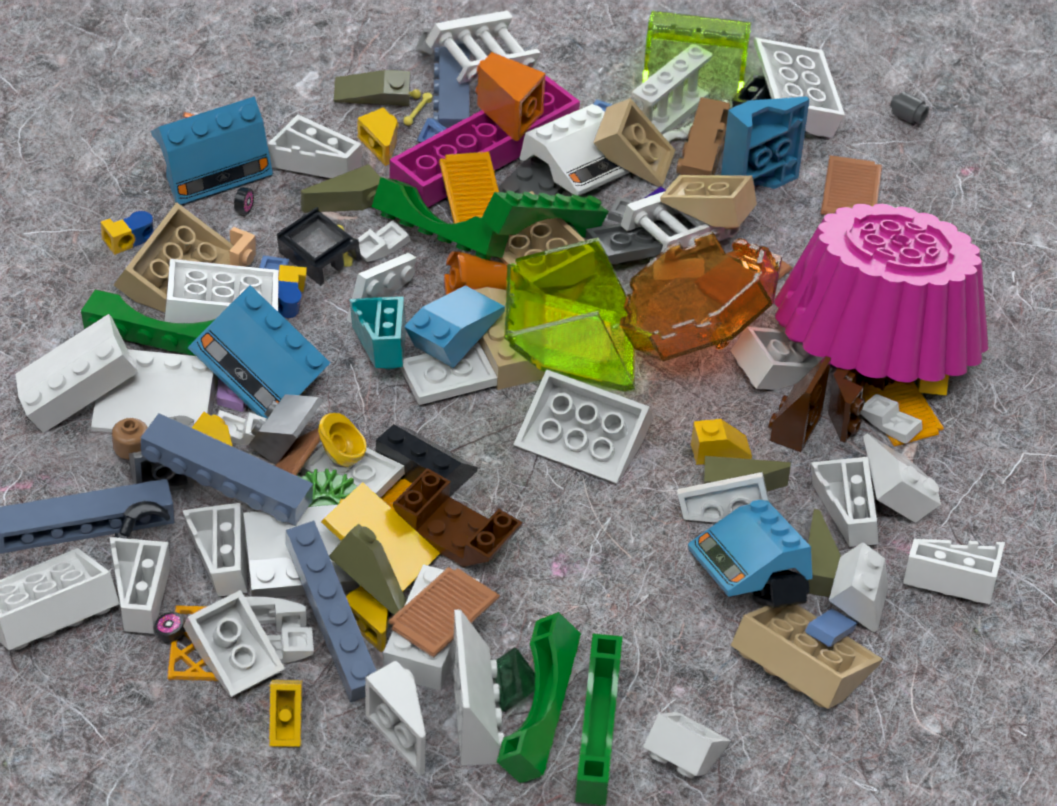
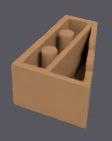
(705, 139)

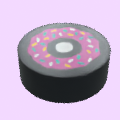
(244, 200)
(169, 626)

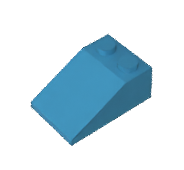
(453, 324)

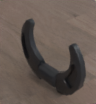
(137, 512)

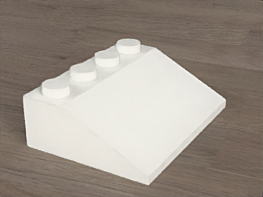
(801, 73)
(206, 289)
(74, 374)
(163, 385)
(584, 427)
(268, 557)
(53, 597)
(475, 695)

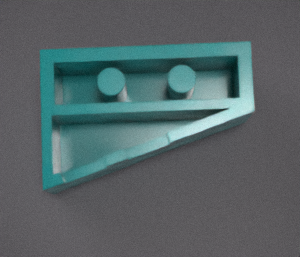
(380, 329)

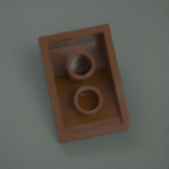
(801, 409)

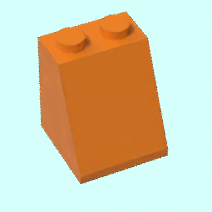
(510, 93)

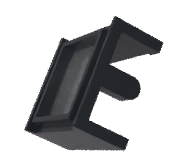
(315, 243)

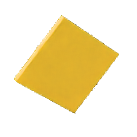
(401, 542)

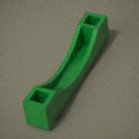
(404, 202)
(513, 212)
(138, 327)
(553, 651)
(598, 720)

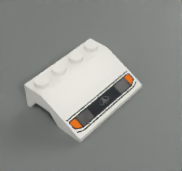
(571, 152)

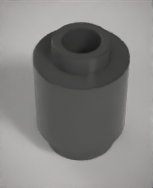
(909, 108)

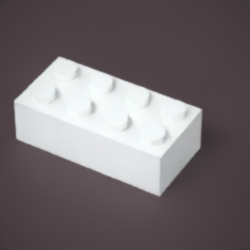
(426, 670)

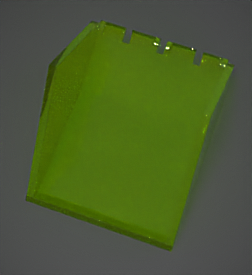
(698, 31)
(567, 315)

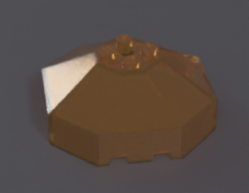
(698, 296)

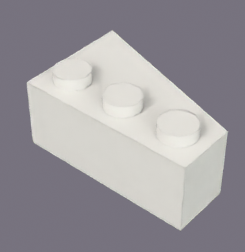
(314, 149)
(848, 497)
(221, 545)
(954, 569)
(141, 579)

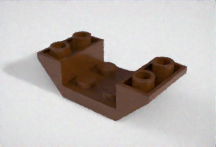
(847, 400)
(450, 525)

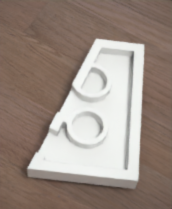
(384, 279)
(718, 499)

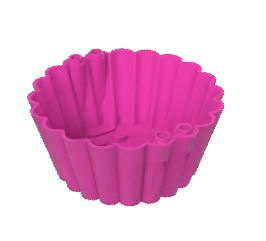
(888, 295)

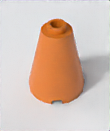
(473, 272)

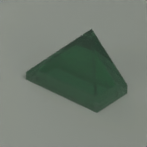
(514, 679)

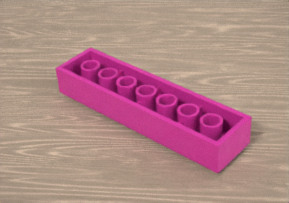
(475, 134)

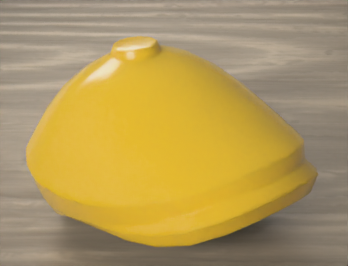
(341, 439)

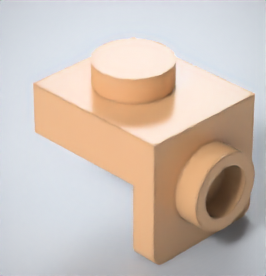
(244, 247)

